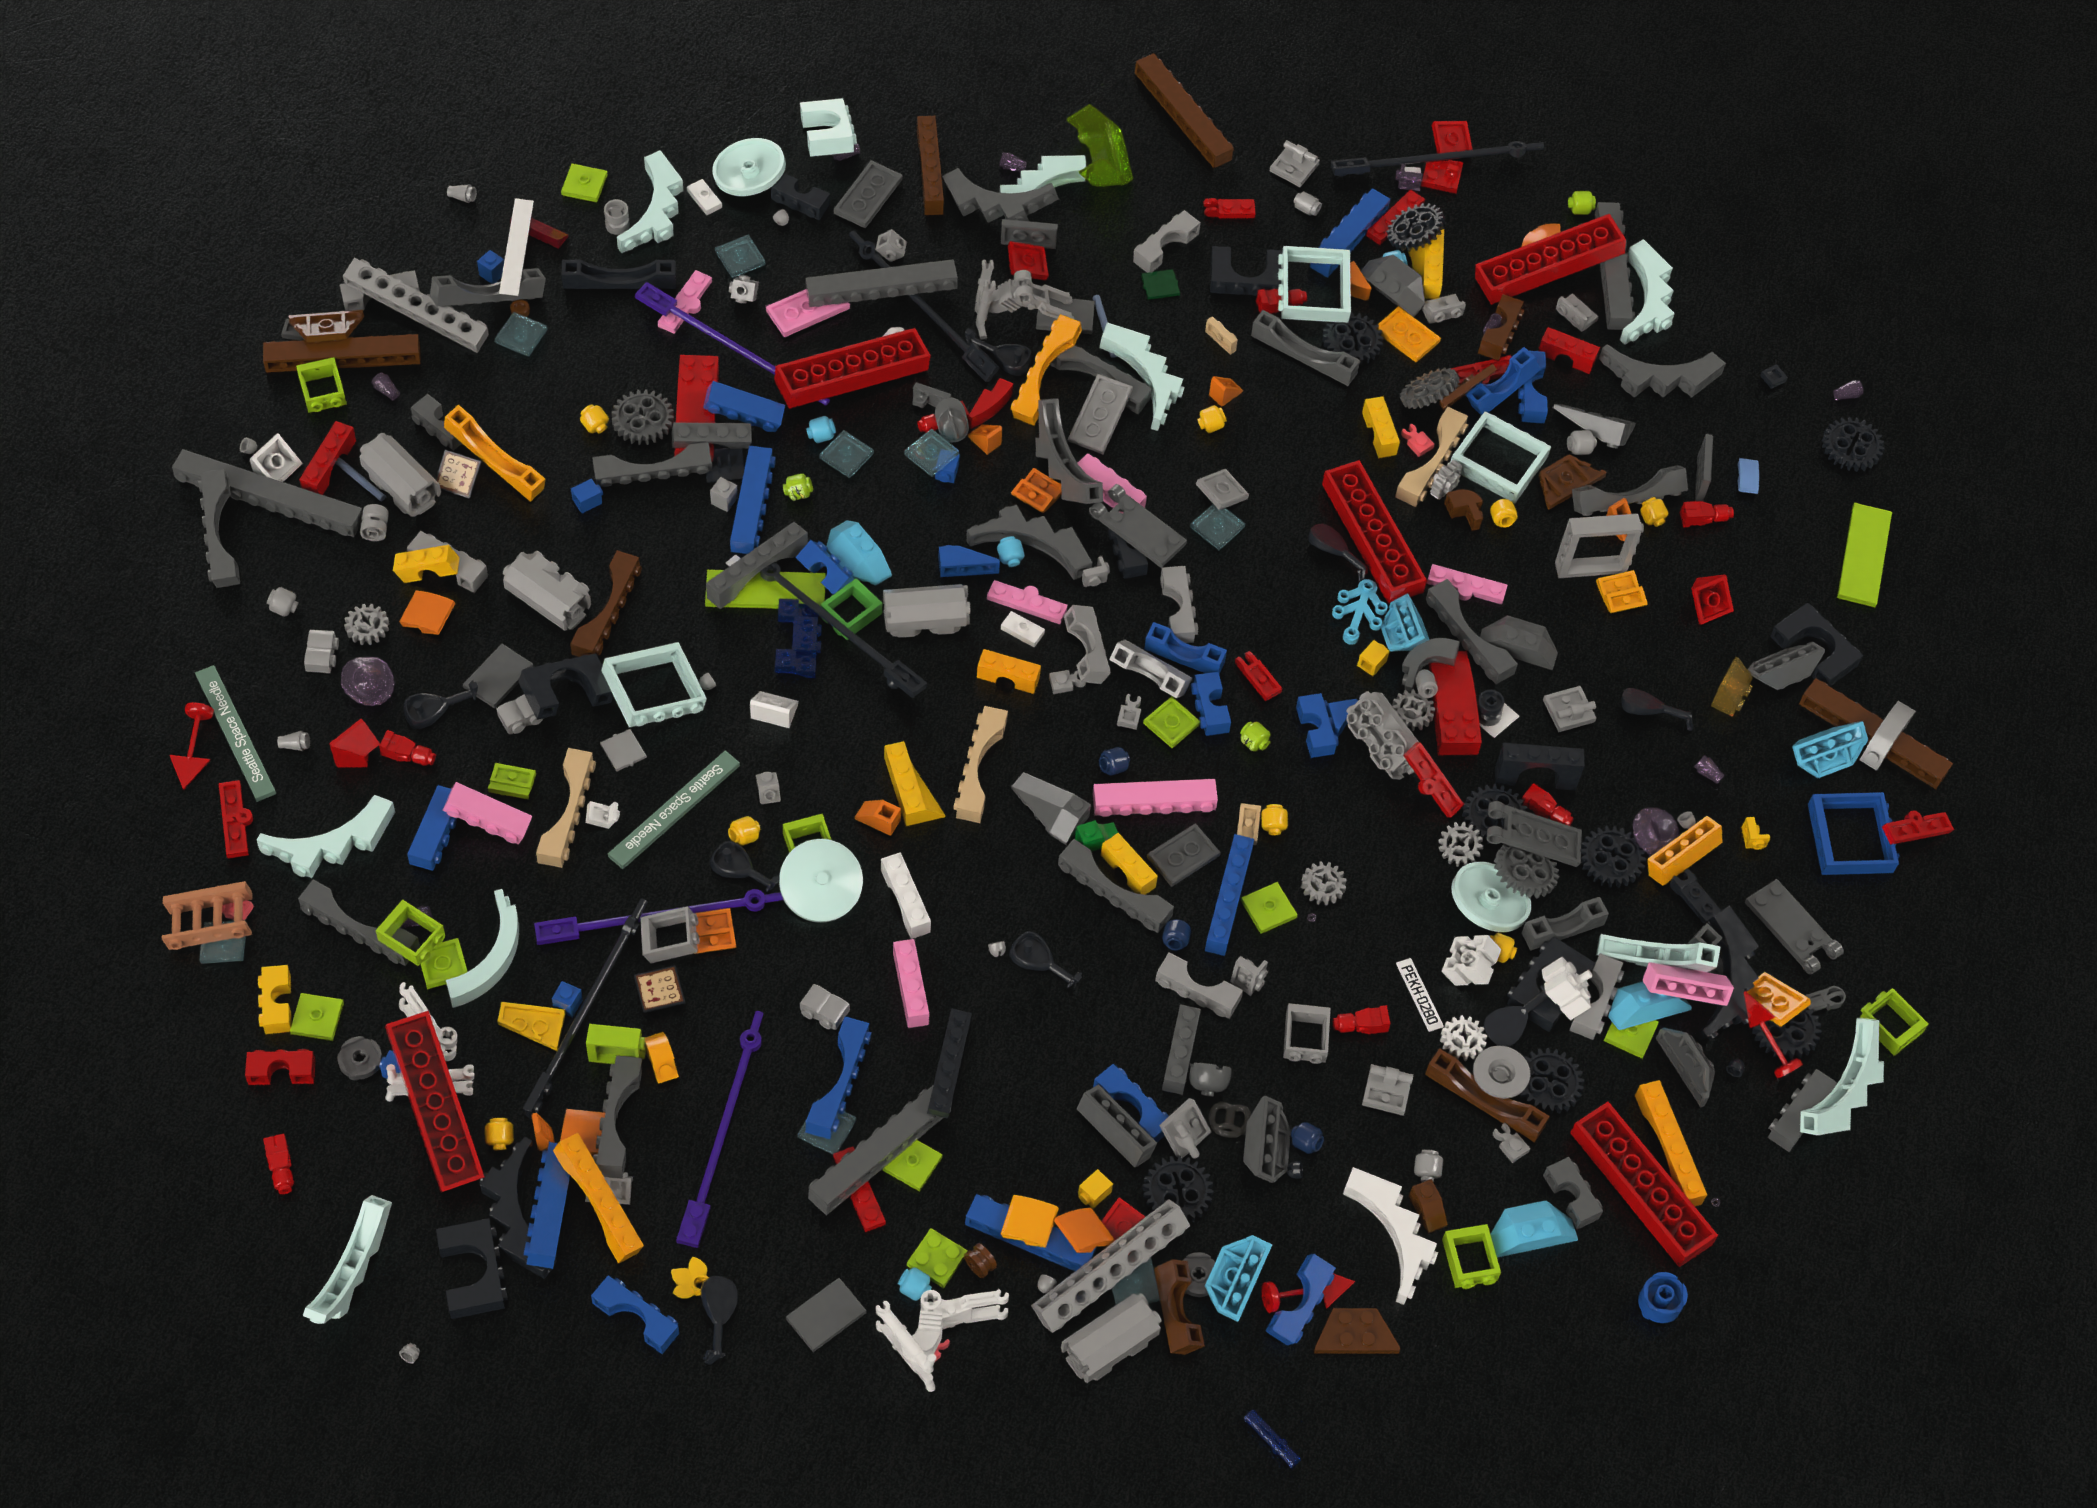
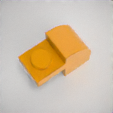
(661, 1057)

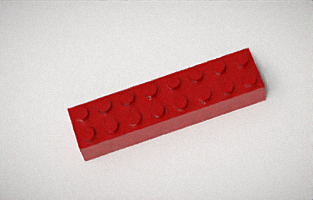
(1550, 258)
(851, 368)
(1374, 531)
(434, 1101)
(1644, 1184)

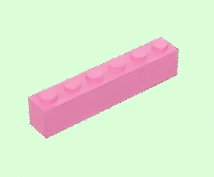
(1154, 797)

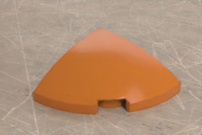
(1540, 233)

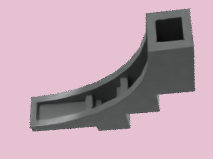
(993, 204)
(1662, 378)
(1062, 465)
(1037, 533)

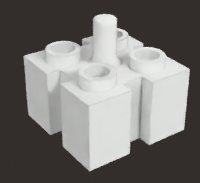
(1471, 960)
(1567, 988)

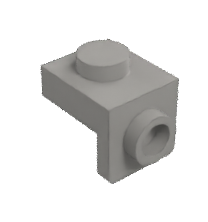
(1096, 575)
(768, 787)

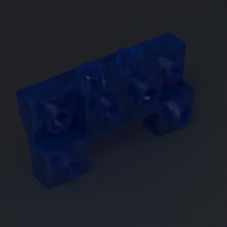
(804, 651)

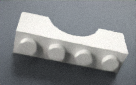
(912, 908)

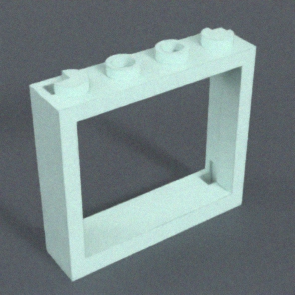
(1322, 256)
(1490, 479)
(649, 658)

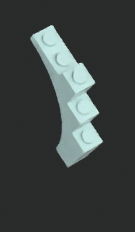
(1053, 169)
(655, 221)
(1654, 275)
(1134, 349)
(307, 853)
(1692, 956)
(1862, 1069)
(350, 1272)

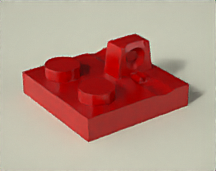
(1451, 136)
(1442, 175)
(1028, 258)
(1121, 1218)

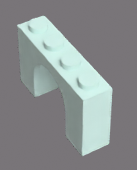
(828, 113)

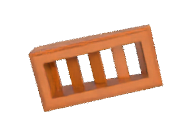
(542, 1131)

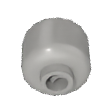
(1581, 442)
(282, 601)
(1428, 1165)

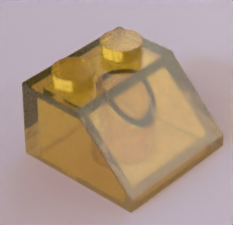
(1733, 688)

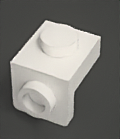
(602, 815)

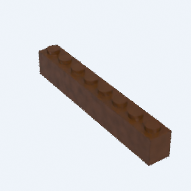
(1184, 110)
(348, 352)
(1905, 752)

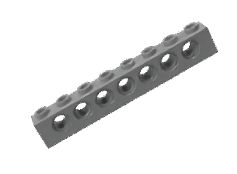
(360, 268)
(1100, 1266)

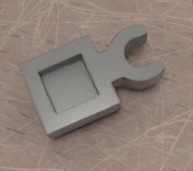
(1064, 682)
(1130, 713)
(1511, 1145)

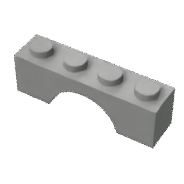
(1180, 229)
(357, 300)
(470, 571)
(1175, 585)
(1083, 624)
(1136, 659)
(1604, 976)
(1219, 998)

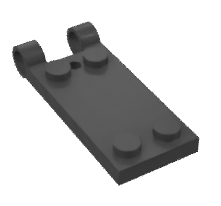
(1139, 527)
(1535, 834)
(1792, 925)

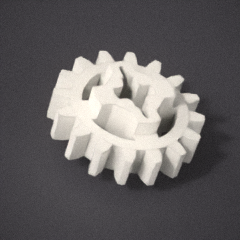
(1470, 1033)

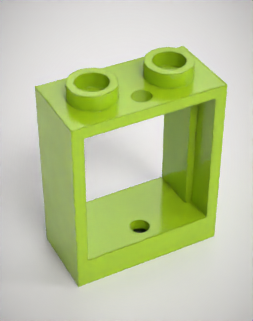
(325, 368)
(805, 827)
(397, 918)
(1905, 1011)
(608, 1041)
(1465, 1236)

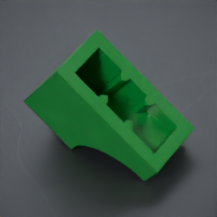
(1094, 834)

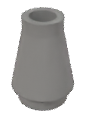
(463, 192)
(296, 741)

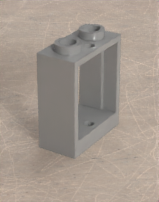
(649, 939)
(1308, 1014)

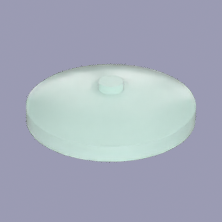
(749, 167)
(820, 880)
(1487, 900)

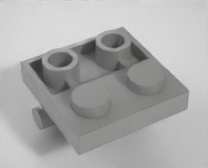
(1295, 164)
(1570, 708)
(1387, 1089)
(1185, 1129)

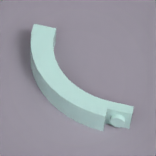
(493, 967)

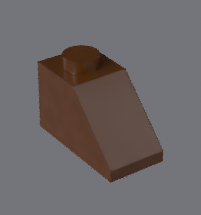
(1428, 1205)

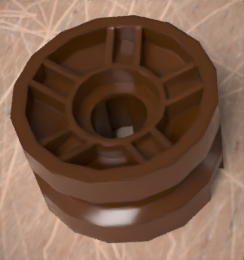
(980, 1260)

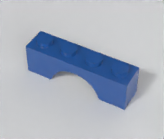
(1520, 369)
(1533, 404)
(1164, 643)
(1119, 1087)
(1315, 1276)
(614, 1298)

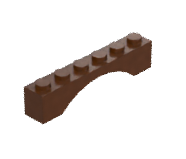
(930, 165)
(591, 636)
(1517, 1115)

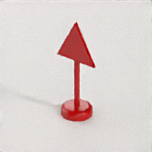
(189, 767)
(1758, 1015)
(1271, 1295)

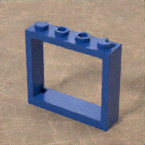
(1851, 800)

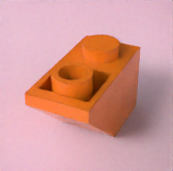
(880, 815)

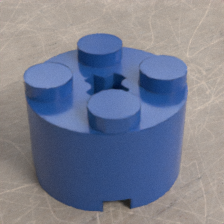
(1662, 1297)

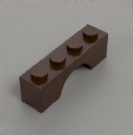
(1495, 340)
(1172, 1282)

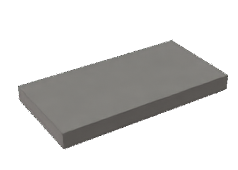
(1100, 414)

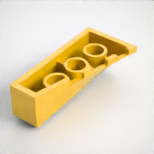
(1429, 265)
(911, 792)

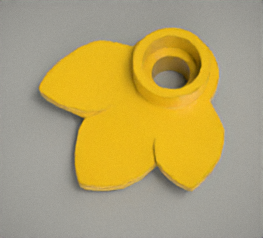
(689, 1278)

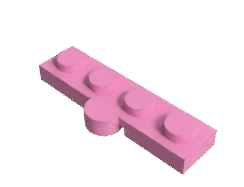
(687, 300)
(1468, 584)
(1027, 601)

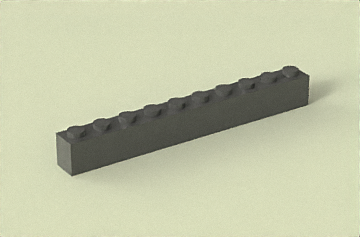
(274, 494)

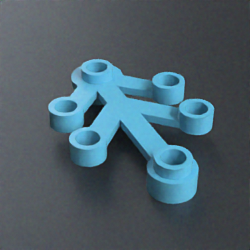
(1360, 607)

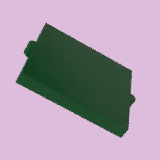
(1160, 284)

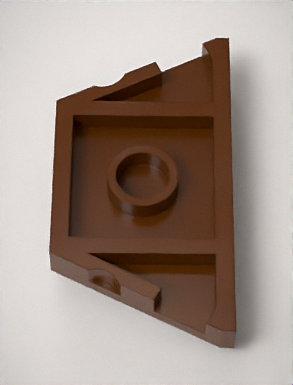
(326, 326)
(1467, 385)
(1564, 476)
(1356, 1332)

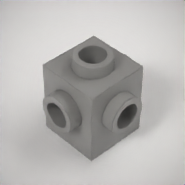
(891, 245)
(750, 289)

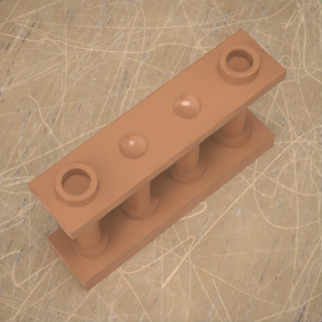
(205, 898)

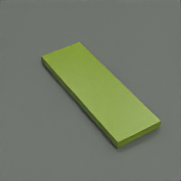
(1864, 555)
(766, 594)

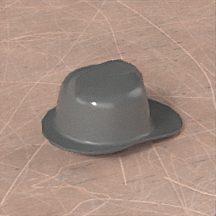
(951, 419)

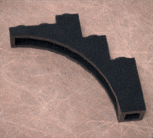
(1735, 948)
(506, 1214)

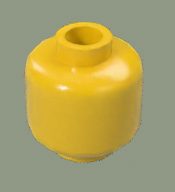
(594, 419)
(1212, 419)
(1654, 512)
(1503, 513)
(1274, 819)
(744, 831)
(1507, 946)
(499, 1133)

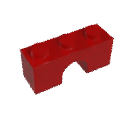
(1581, 352)
(262, 1064)

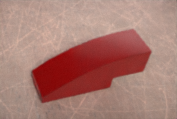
(990, 403)

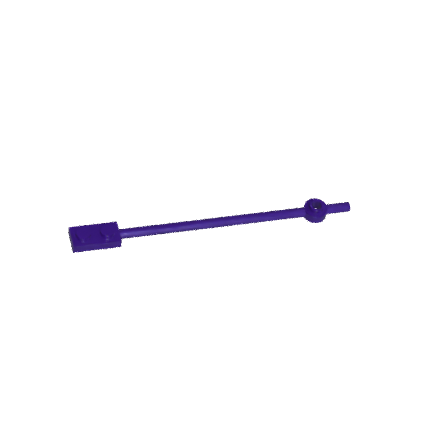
(665, 304)
(569, 929)
(696, 1211)

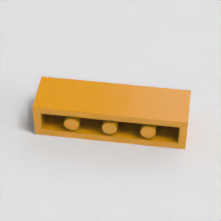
(1685, 850)

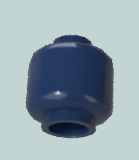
(1114, 761)
(1176, 934)
(1307, 1137)

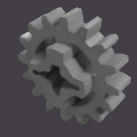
(1446, 479)
(368, 622)
(1413, 709)
(1455, 849)
(1316, 876)

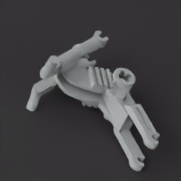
(1013, 295)

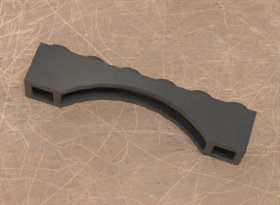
(449, 291)
(1080, 360)
(1333, 364)
(692, 459)
(1665, 482)
(216, 492)
(728, 583)
(1494, 660)
(320, 902)
(1149, 909)
(626, 1079)

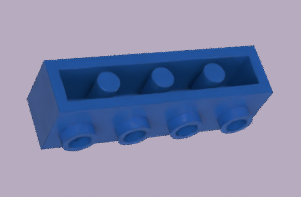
(743, 406)
(432, 832)

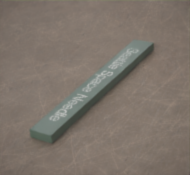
(235, 733)
(673, 809)

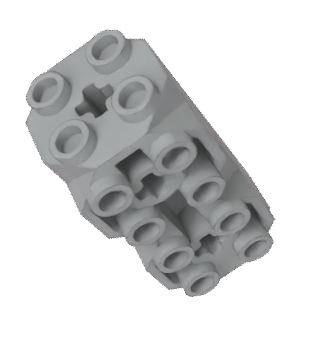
(399, 475)
(546, 591)
(932, 608)
(1383, 733)
(1111, 1338)

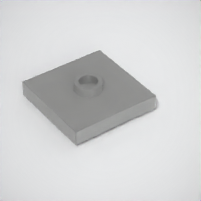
(1222, 489)

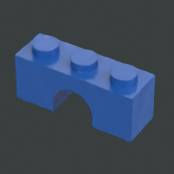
(815, 556)
(1314, 710)
(1213, 718)

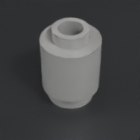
(1307, 203)
(1426, 684)

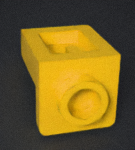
(1751, 835)

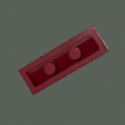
(546, 233)

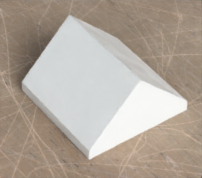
(275, 460)
(773, 709)

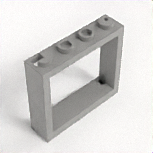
(1598, 526)

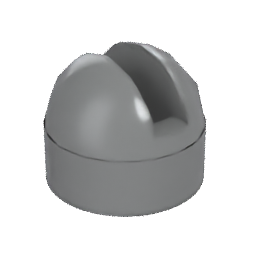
(781, 217)
(248, 446)
(707, 682)
(1686, 820)
(997, 948)
(1046, 1283)
(409, 1353)

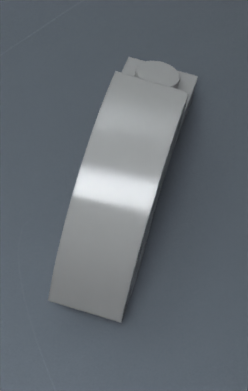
(1887, 735)

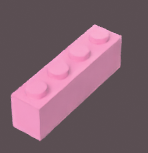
(1099, 472)
(487, 813)
(911, 983)
(1688, 984)

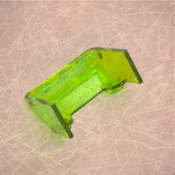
(1106, 148)

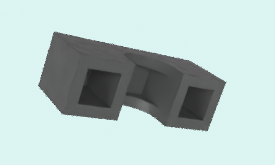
(427, 414)
(1566, 1176)

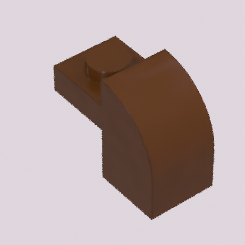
(1466, 504)

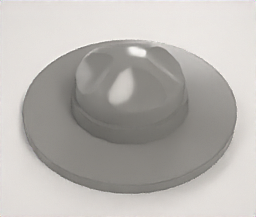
(1501, 1072)

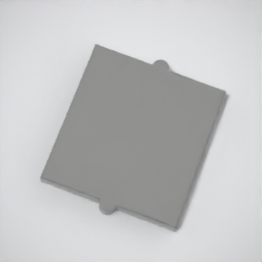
(623, 750)

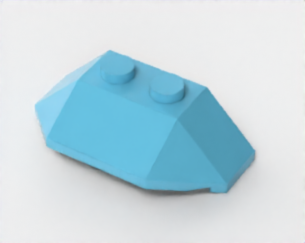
(858, 552)
(1403, 625)
(1831, 749)
(1637, 1005)
(1531, 1228)
(1236, 1275)

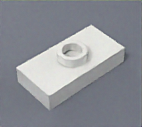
(704, 197)
(1022, 629)

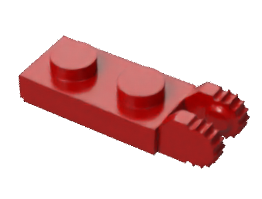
(1229, 208)
(1259, 676)

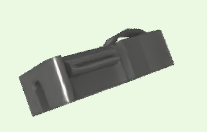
(1821, 1000)

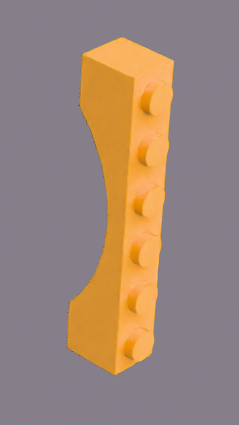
(1062, 337)
(517, 474)
(1658, 1112)
(616, 1226)

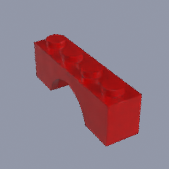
(318, 472)

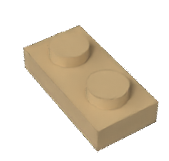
(1221, 335)
(1249, 821)

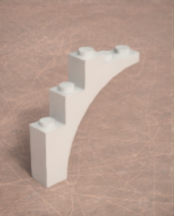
(1384, 1201)

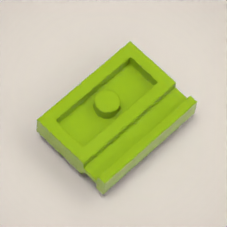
(511, 781)

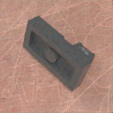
(924, 394)

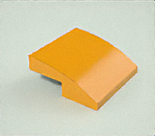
(1621, 592)
(1029, 1221)

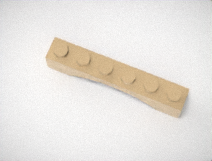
(1415, 483)
(990, 730)
(554, 843)

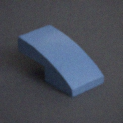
(1748, 476)

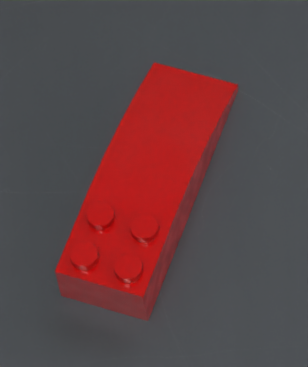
(694, 378)
(1456, 708)

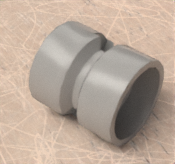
(616, 217)
(374, 522)

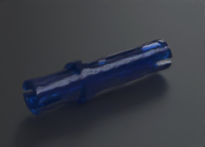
(1273, 1440)

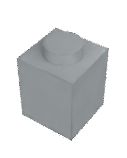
(723, 494)

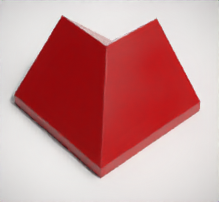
(1711, 598)
(353, 746)

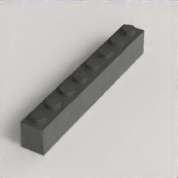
(1615, 277)
(881, 283)
(873, 1154)

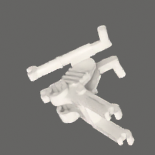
(415, 1007)
(934, 1317)

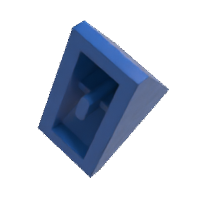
(1338, 713)

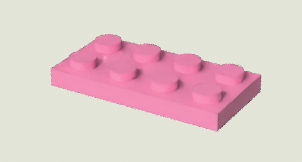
(795, 314)

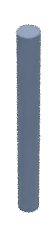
(1102, 317)
(360, 479)

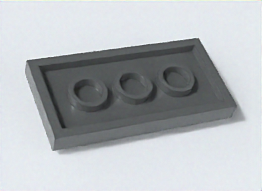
(868, 194)

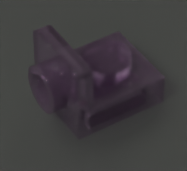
(1408, 180)

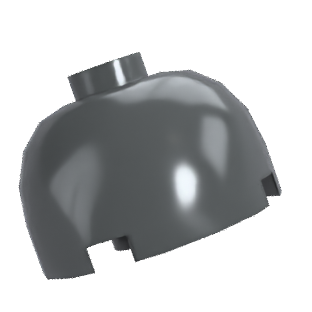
(1209, 1078)

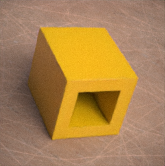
(1373, 657)
(1095, 1189)

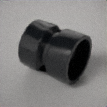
(1490, 707)

